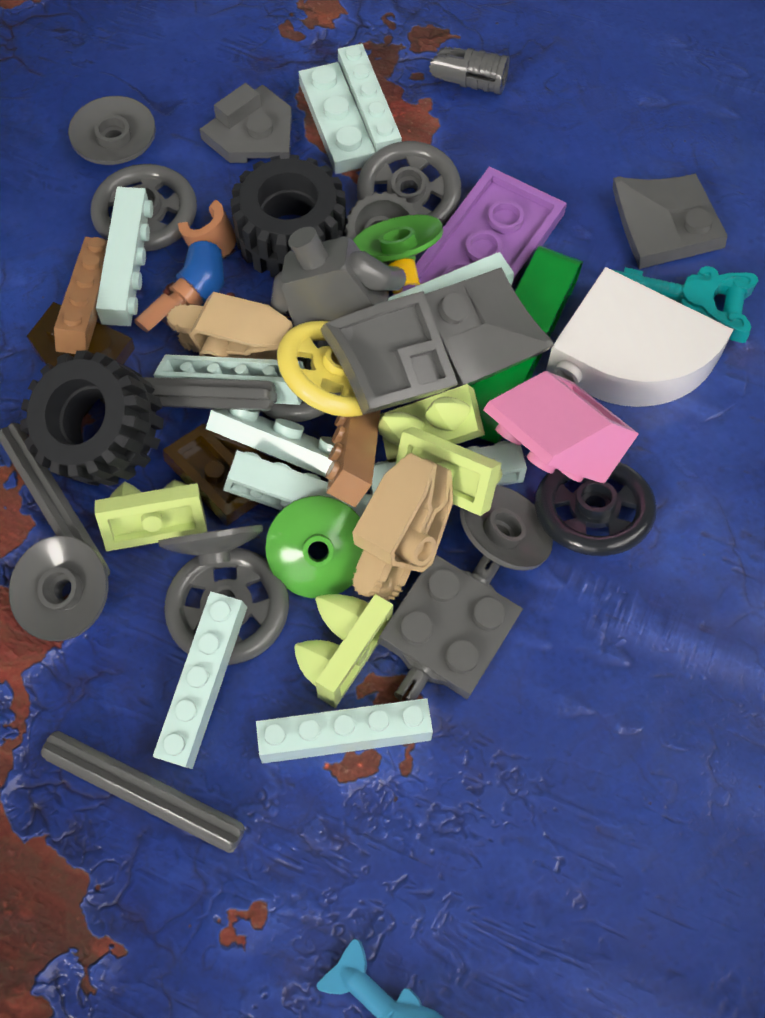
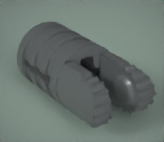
(471, 68)

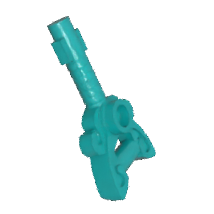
(700, 291)

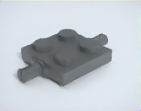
(449, 627)

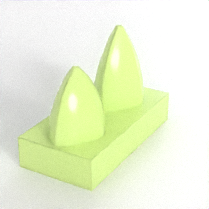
(447, 415)
(472, 473)
(143, 518)
(336, 666)

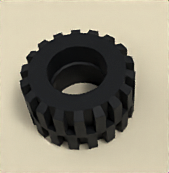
(280, 190)
(58, 411)

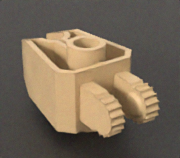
(229, 327)
(402, 526)

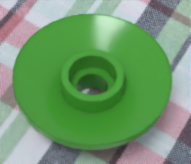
(400, 237)
(296, 529)

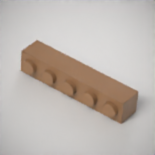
(78, 311)
(353, 457)

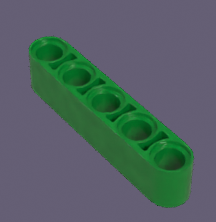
(544, 295)

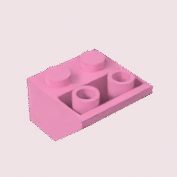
(562, 427)

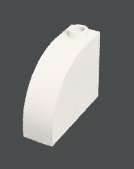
(636, 344)

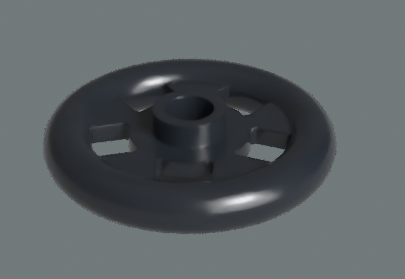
(572, 533)

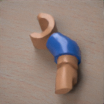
(201, 270)

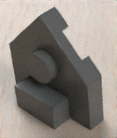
(250, 125)

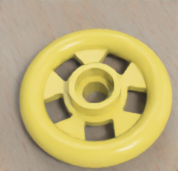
(325, 374)

